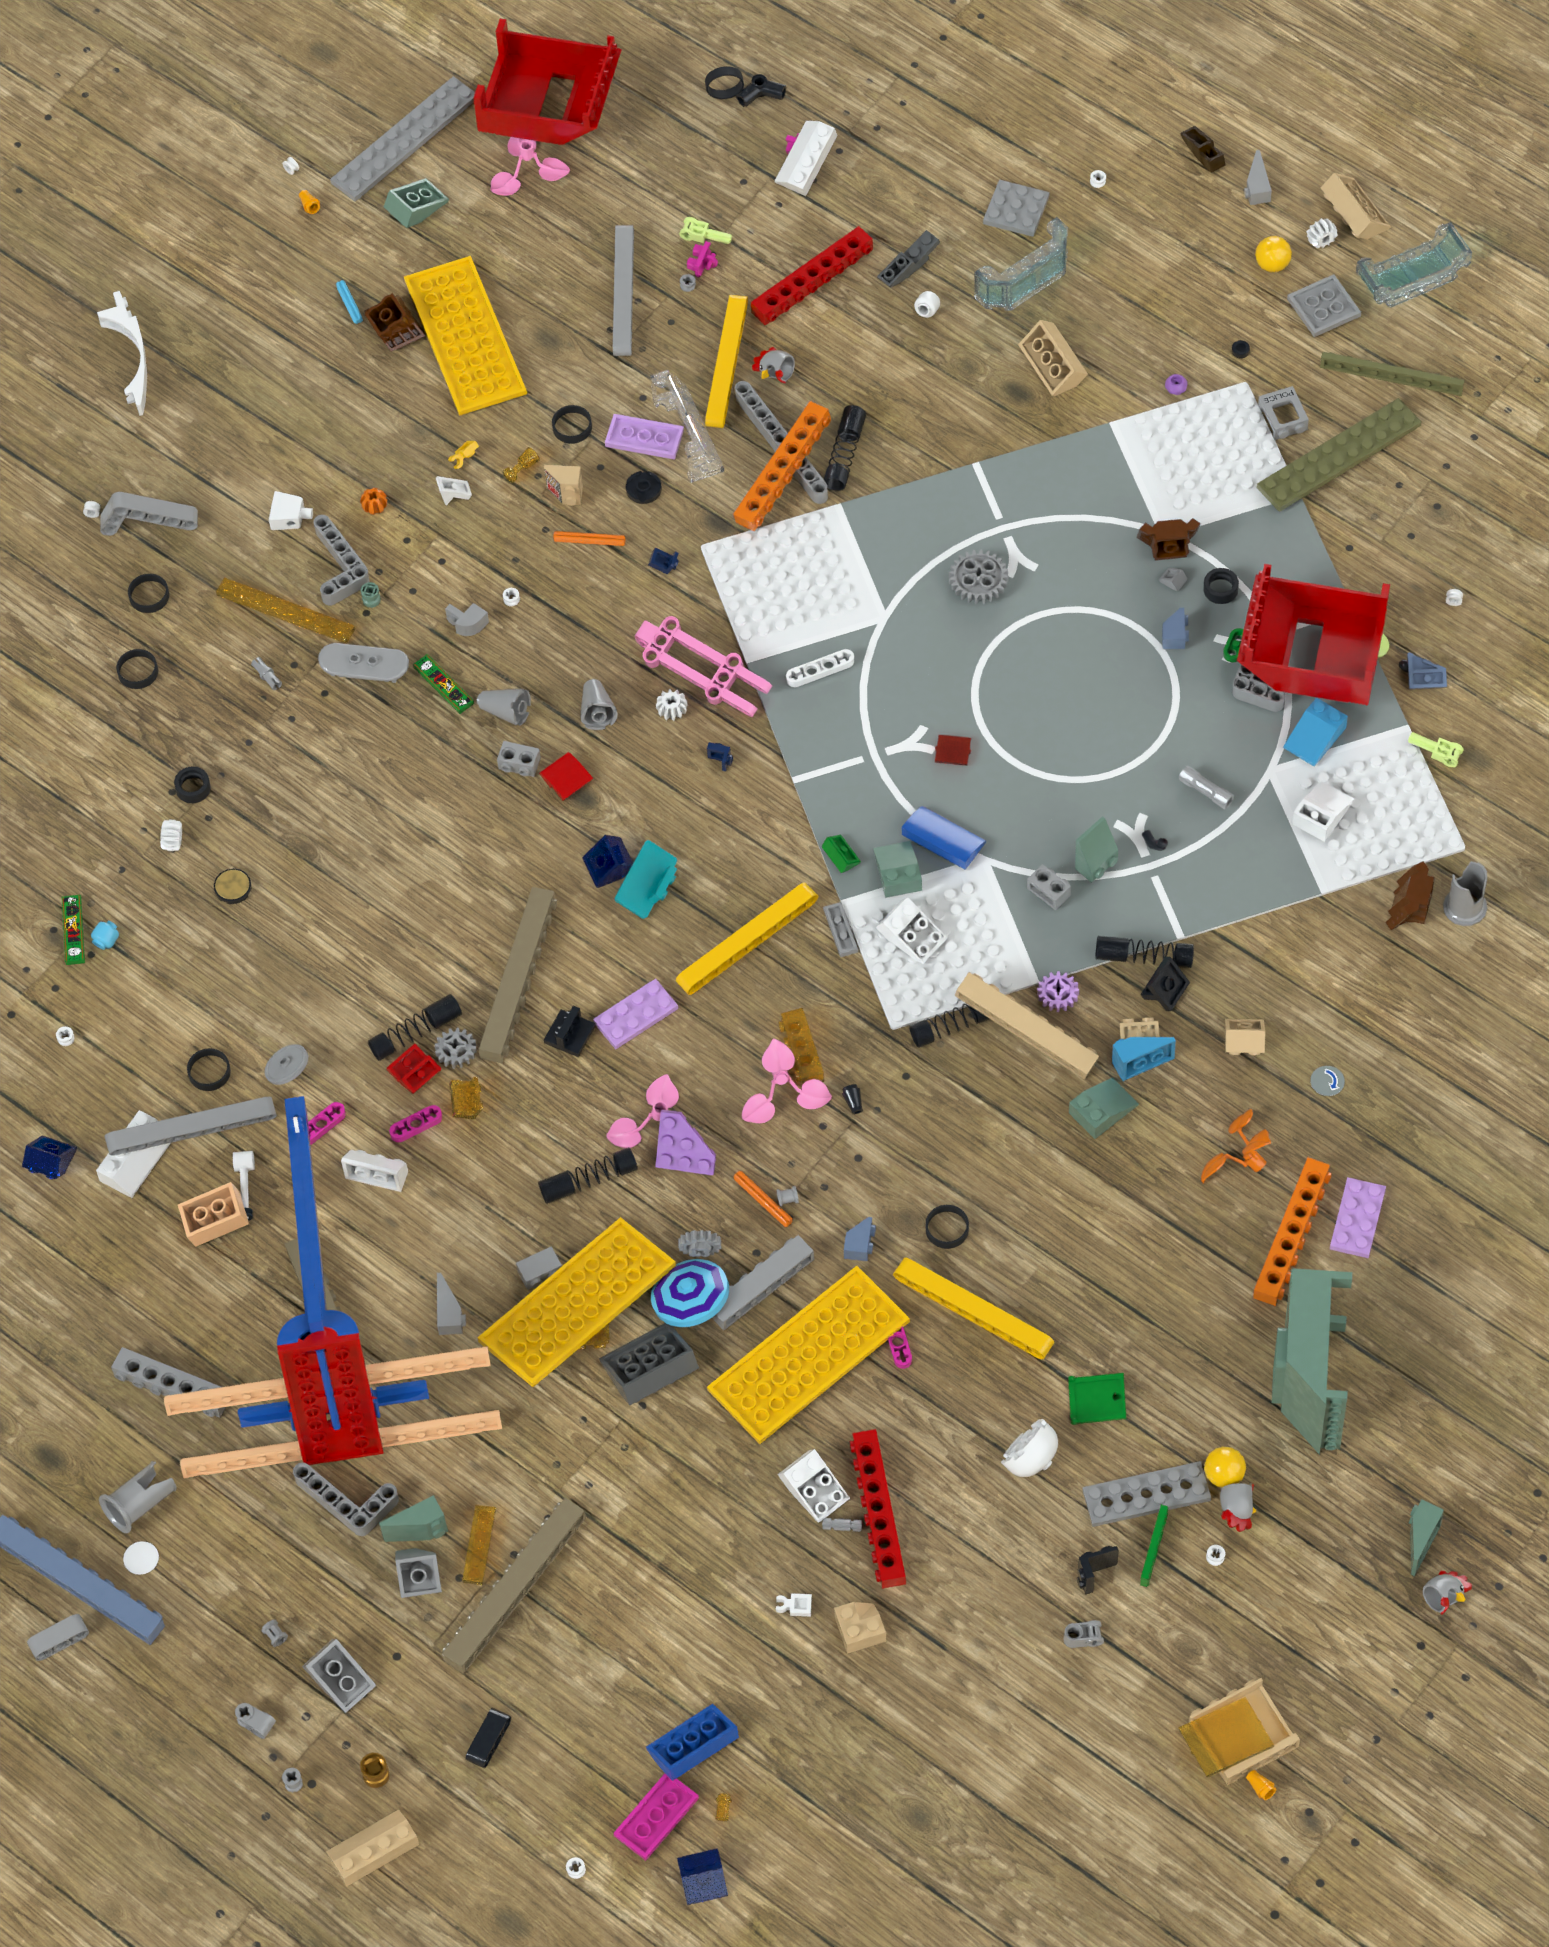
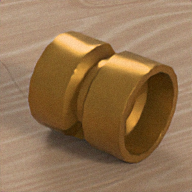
(374, 1770)

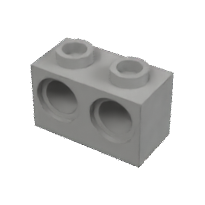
(519, 755)
(1046, 889)

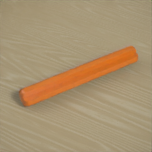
(589, 538)
(763, 1199)

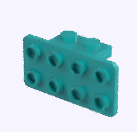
(647, 879)

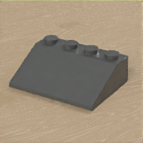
(649, 1363)

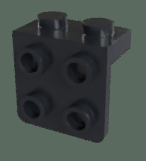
(1092, 1562)

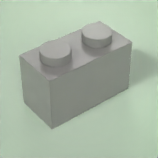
(538, 1267)

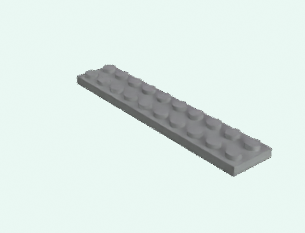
(403, 139)

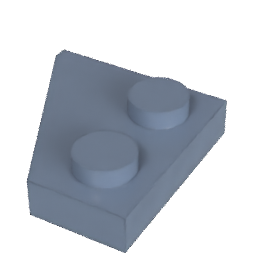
(1425, 674)

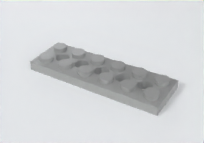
(1149, 1481)

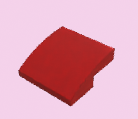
(566, 776)
(413, 1069)

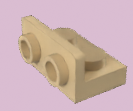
(1146, 1028)

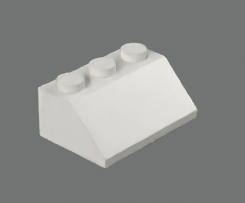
(374, 1170)

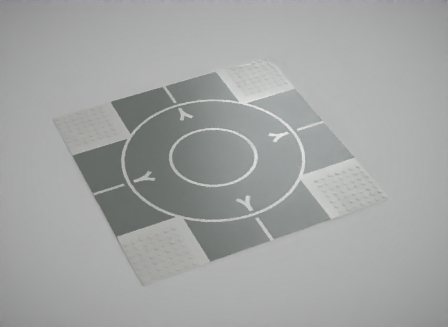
(1065, 700)

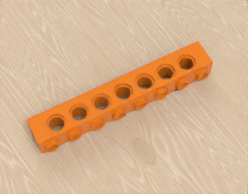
(792, 442)
(1312, 1171)

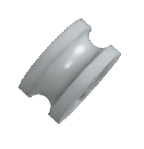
(687, 287)

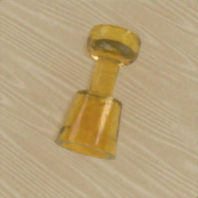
(526, 460)

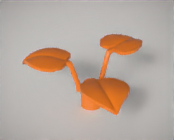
(1251, 1156)

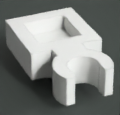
(798, 1604)

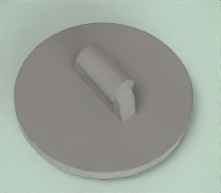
(286, 1064)

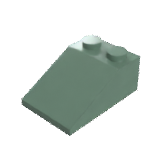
(414, 202)
(1095, 851)
(898, 869)
(1101, 1106)
(415, 1523)
(1425, 1524)

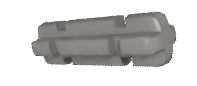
(842, 1524)

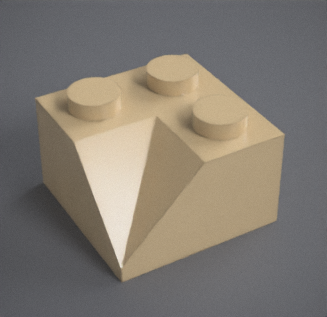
(859, 1625)

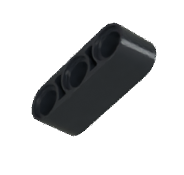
(488, 1738)

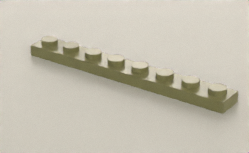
(1392, 373)

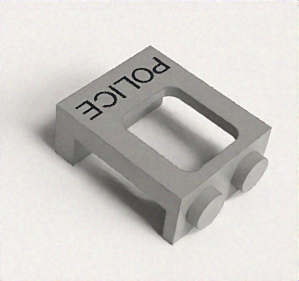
(1280, 398)

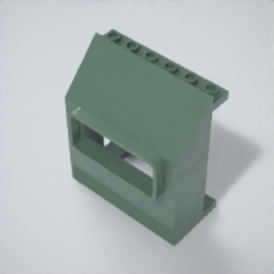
(1302, 1358)

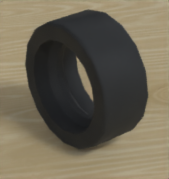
(1224, 574)
(192, 772)

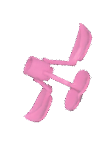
(550, 170)
(778, 1060)
(660, 1095)

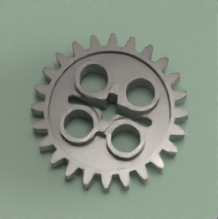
(978, 576)

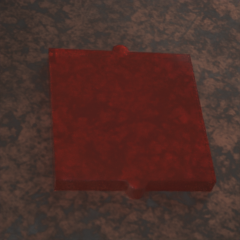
(953, 750)

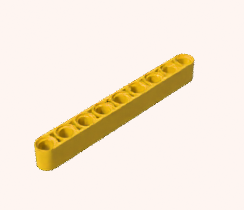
(726, 361)
(746, 938)
(973, 1308)

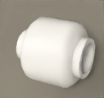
(927, 304)

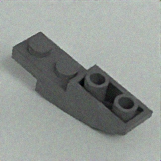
(907, 263)

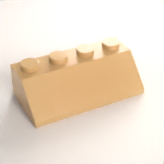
(1354, 206)
(1052, 358)
(373, 1847)

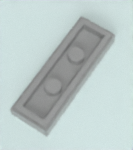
(840, 929)

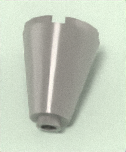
(506, 704)
(596, 706)

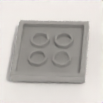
(1016, 208)
(1324, 305)

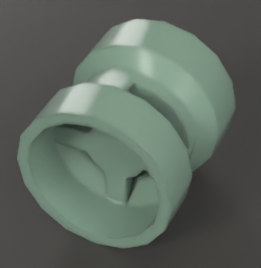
(370, 594)

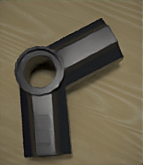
(759, 88)

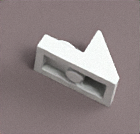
(453, 488)

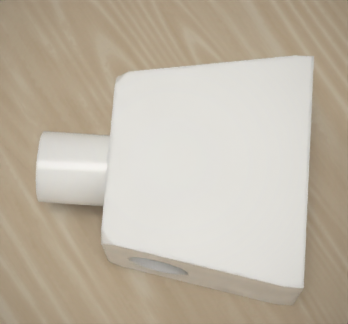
(288, 512)

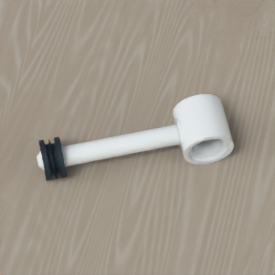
(244, 1163)

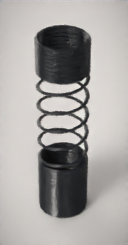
(850, 430)
(1117, 950)
(438, 1014)
(923, 1034)
(561, 1185)

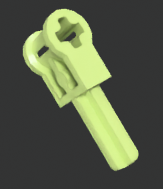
(700, 230)
(1441, 750)

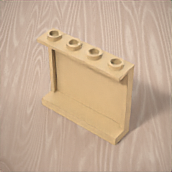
(1271, 1719)

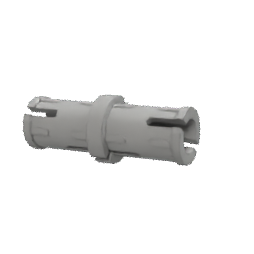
(266, 673)

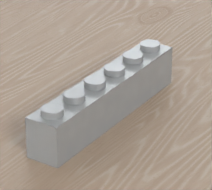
(764, 1280)

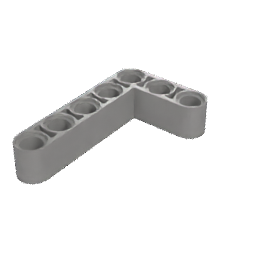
(146, 509)
(336, 585)
(1251, 687)
(342, 1502)

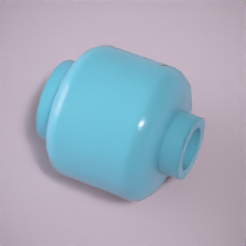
(104, 935)

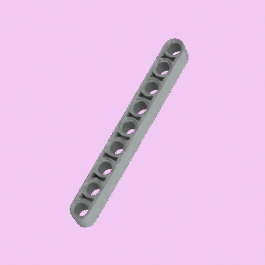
(623, 290)
(774, 435)
(190, 1126)

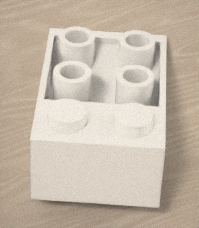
(1321, 810)
(911, 931)
(814, 1485)

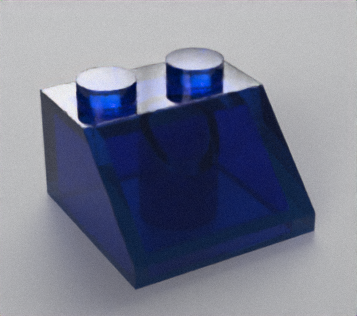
(607, 861)
(48, 1157)
(702, 1876)

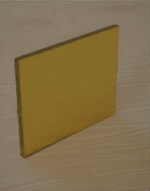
(1226, 1737)

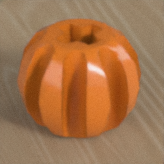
(373, 501)

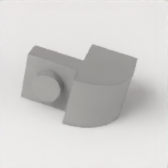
(469, 622)

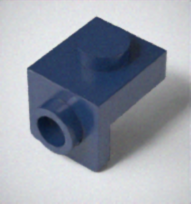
(663, 561)
(721, 753)

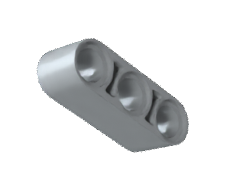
(58, 1637)

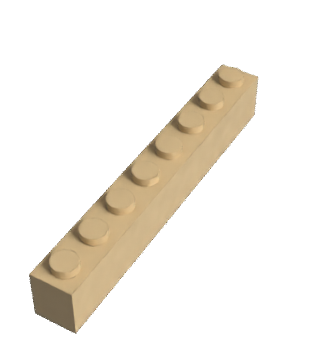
(1026, 1025)

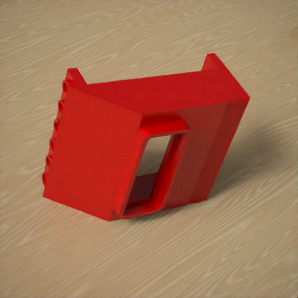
(523, 78)
(1348, 641)

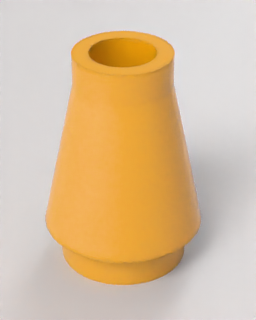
(310, 203)
(1262, 1786)

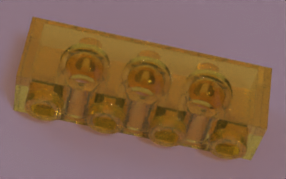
(793, 1021)

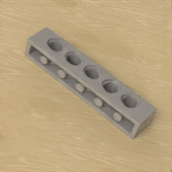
(128, 1360)

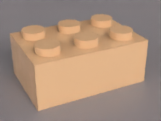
(213, 1214)

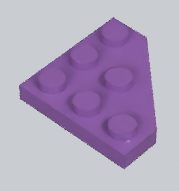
(682, 1146)

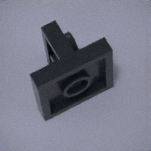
(1166, 984)
(569, 1031)

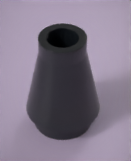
(853, 1098)

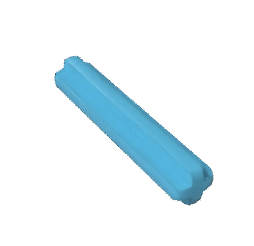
(349, 302)

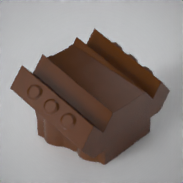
(394, 322)
(1169, 538)
(1412, 897)

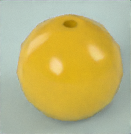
(1273, 254)
(1225, 1466)

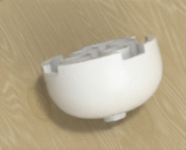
(1032, 1450)

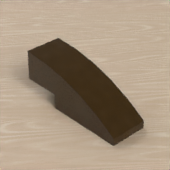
(1203, 149)

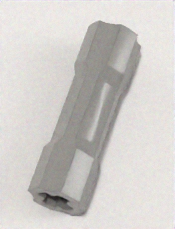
(1217, 794)

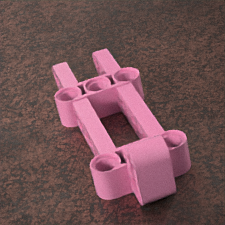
(648, 637)

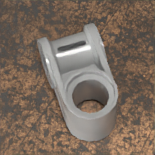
(1085, 1634)
(257, 1721)

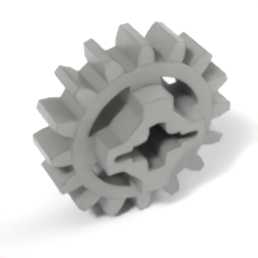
(458, 1050)
(699, 1243)

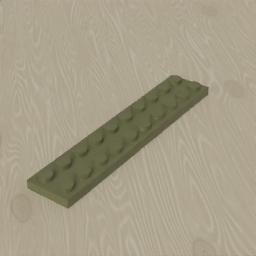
(1338, 454)

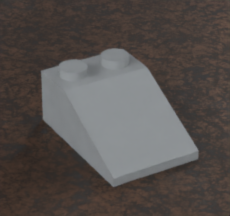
(339, 1675)

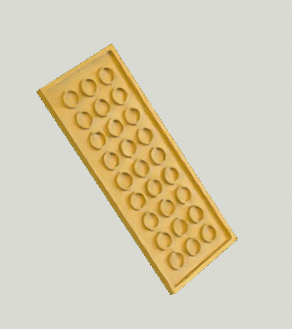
(465, 335)
(576, 1302)
(808, 1354)

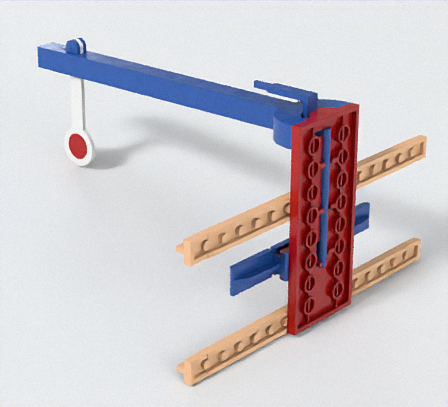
(327, 1367)

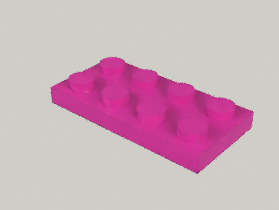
(656, 1816)

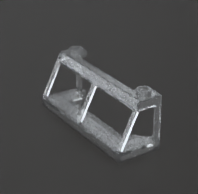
(701, 445)

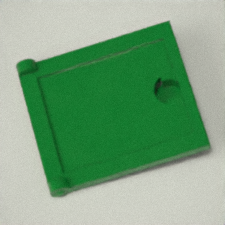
(1093, 1398)

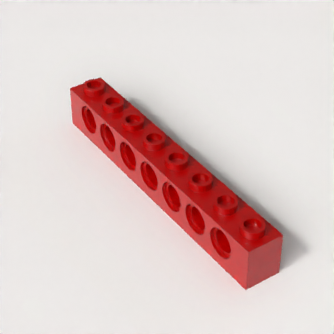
(812, 275)
(895, 1574)

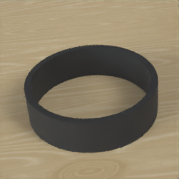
(724, 71)
(572, 409)
(148, 608)
(137, 684)
(208, 1052)
(951, 1244)

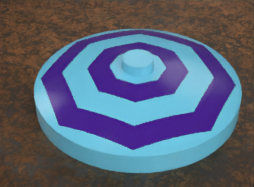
(690, 1293)

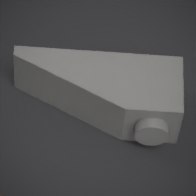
(1258, 186)
(448, 1310)

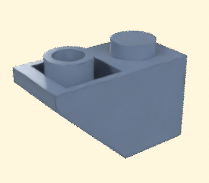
(1174, 631)
(858, 1239)

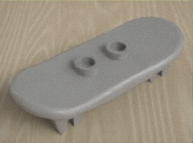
(363, 662)

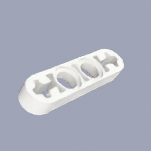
(822, 671)

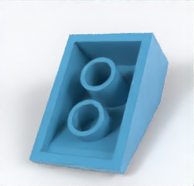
(1316, 732)
(1141, 1054)

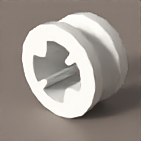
(290, 165)
(1095, 183)
(91, 509)
(506, 595)
(1454, 597)
(67, 1040)
(1215, 1561)
(569, 1867)

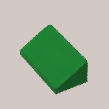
(840, 853)

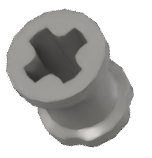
(787, 1196)
(274, 1633)
(292, 1786)

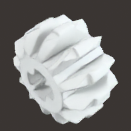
(1322, 233)
(671, 704)
(171, 835)

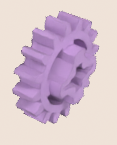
(1067, 991)

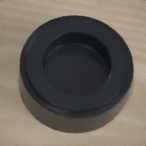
(1240, 349)

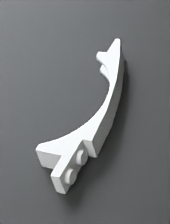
(122, 321)

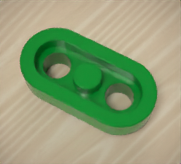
(1232, 645)

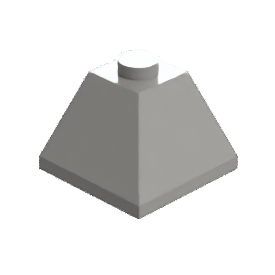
(417, 1572)

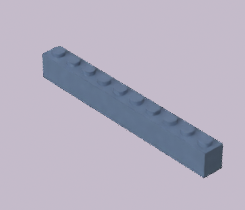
(79, 1581)

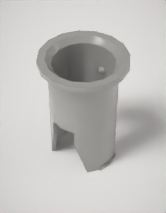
(1459, 904)
(132, 1499)

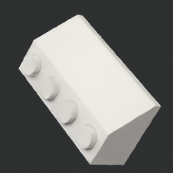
(806, 156)
(129, 1170)

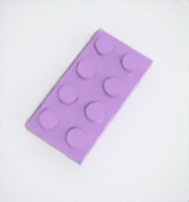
(644, 436)
(635, 1014)
(1357, 1217)

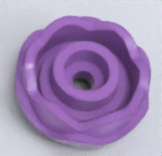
(1176, 384)

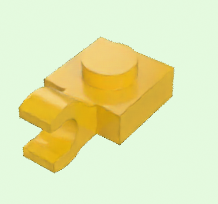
(465, 451)

